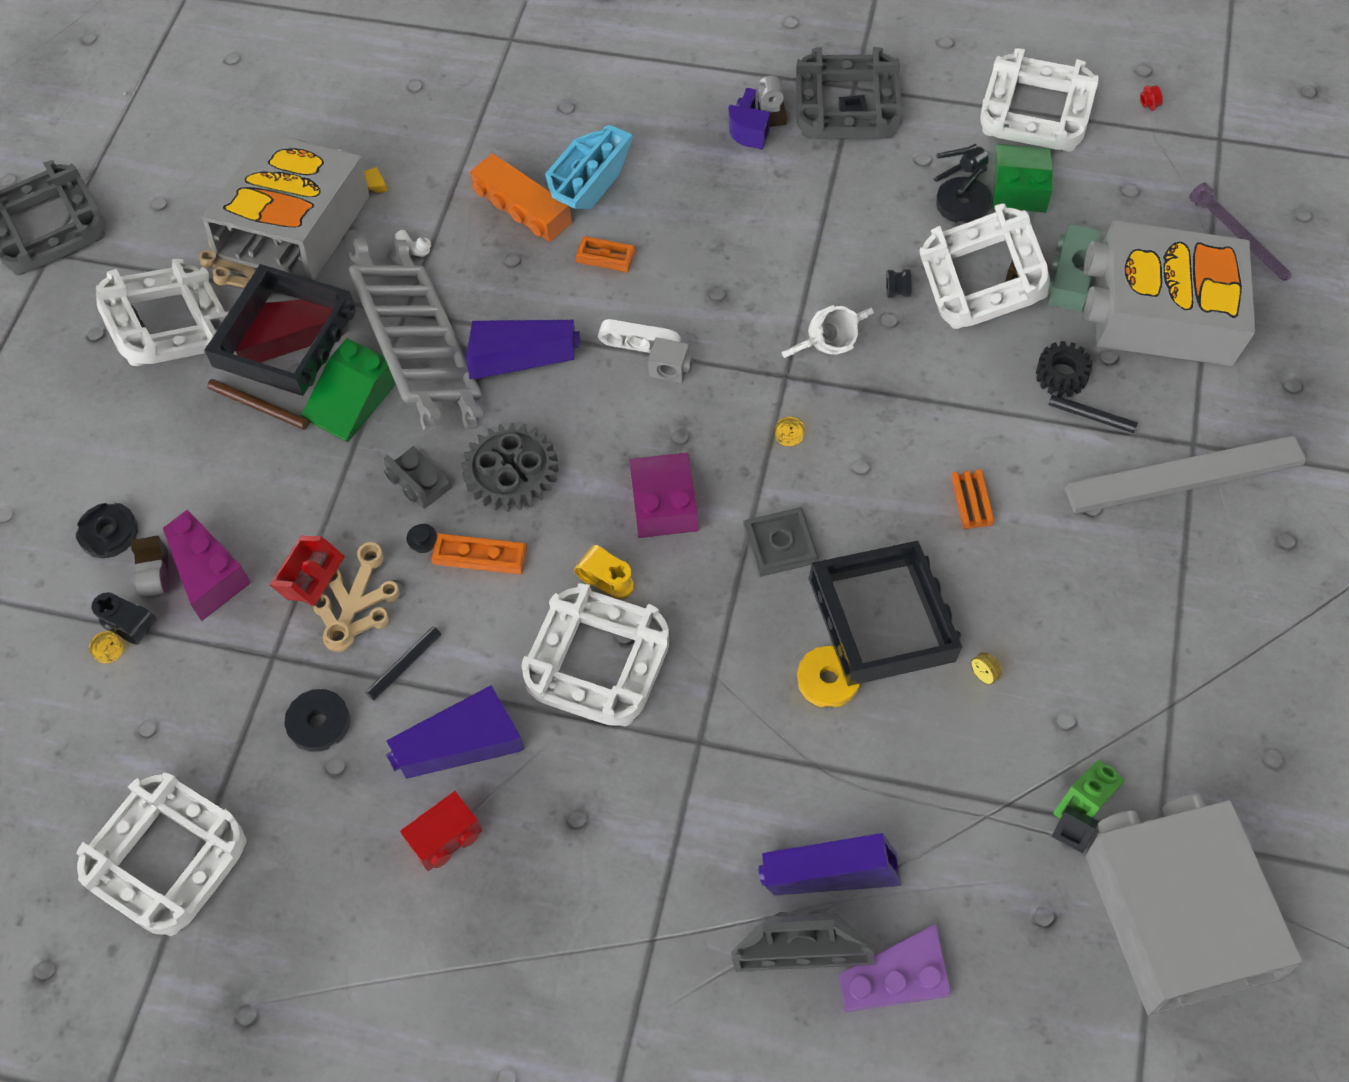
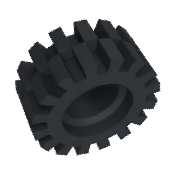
(1068, 356)

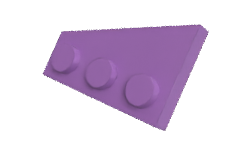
(900, 975)

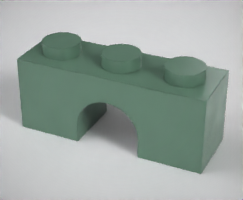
(1070, 284)

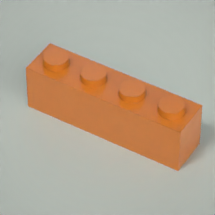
(520, 197)

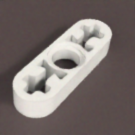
(623, 334)

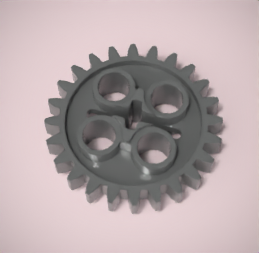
(528, 451)

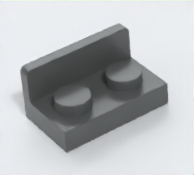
(417, 477)

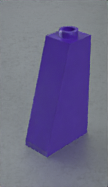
(518, 345)
(456, 737)
(831, 866)

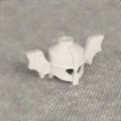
(842, 330)

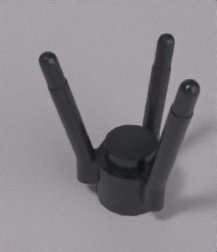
(973, 161)

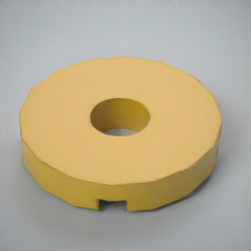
(817, 691)

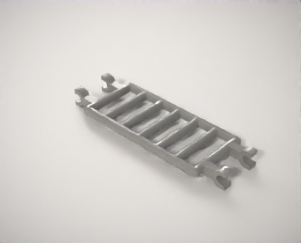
(424, 398)

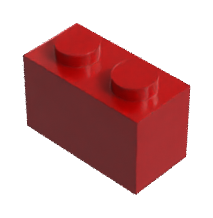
(441, 831)

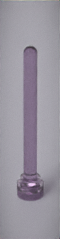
(1204, 197)

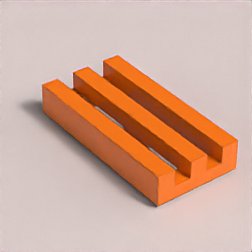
(604, 257)
(968, 477)

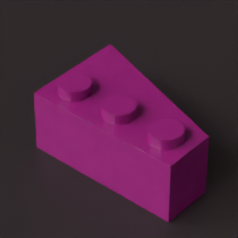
(204, 565)

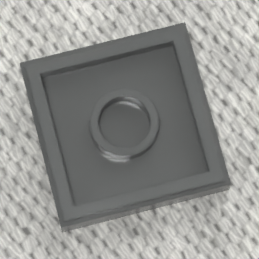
(780, 541)

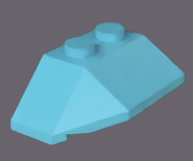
(588, 167)

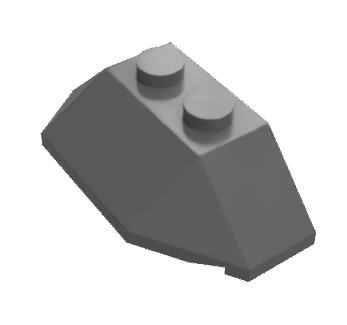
(802, 942)

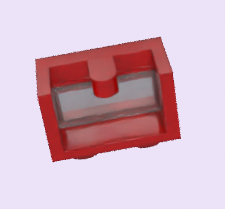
(307, 570)

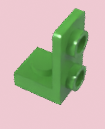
(1091, 790)

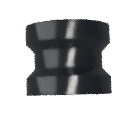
(898, 283)

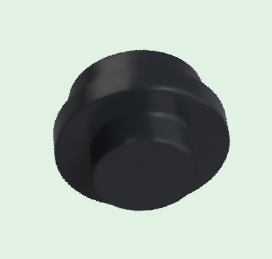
(421, 538)

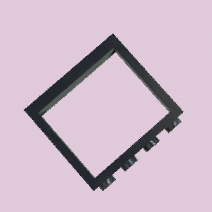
(248, 306)
(908, 554)

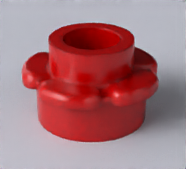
(1151, 97)

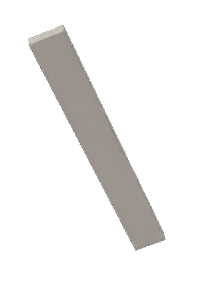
(1184, 474)

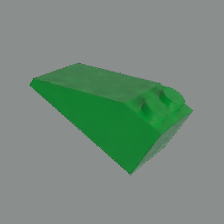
(1022, 177)
(349, 390)

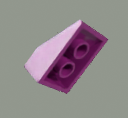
(663, 495)

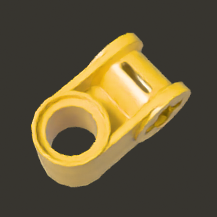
(605, 573)

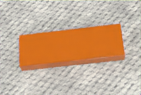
(479, 553)

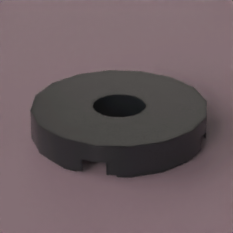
(953, 209)
(115, 541)
(310, 704)

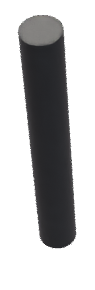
(1093, 413)
(403, 663)

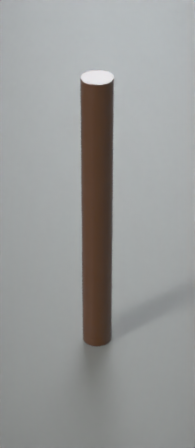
(258, 404)

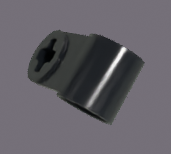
(122, 617)

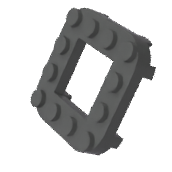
(854, 124)
(85, 229)

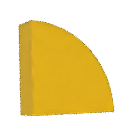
(375, 180)

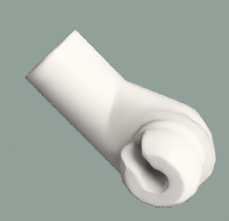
(418, 248)

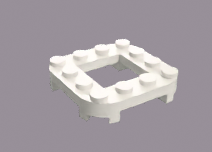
(1014, 69)
(1032, 269)
(133, 341)
(581, 697)
(151, 910)

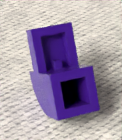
(746, 123)

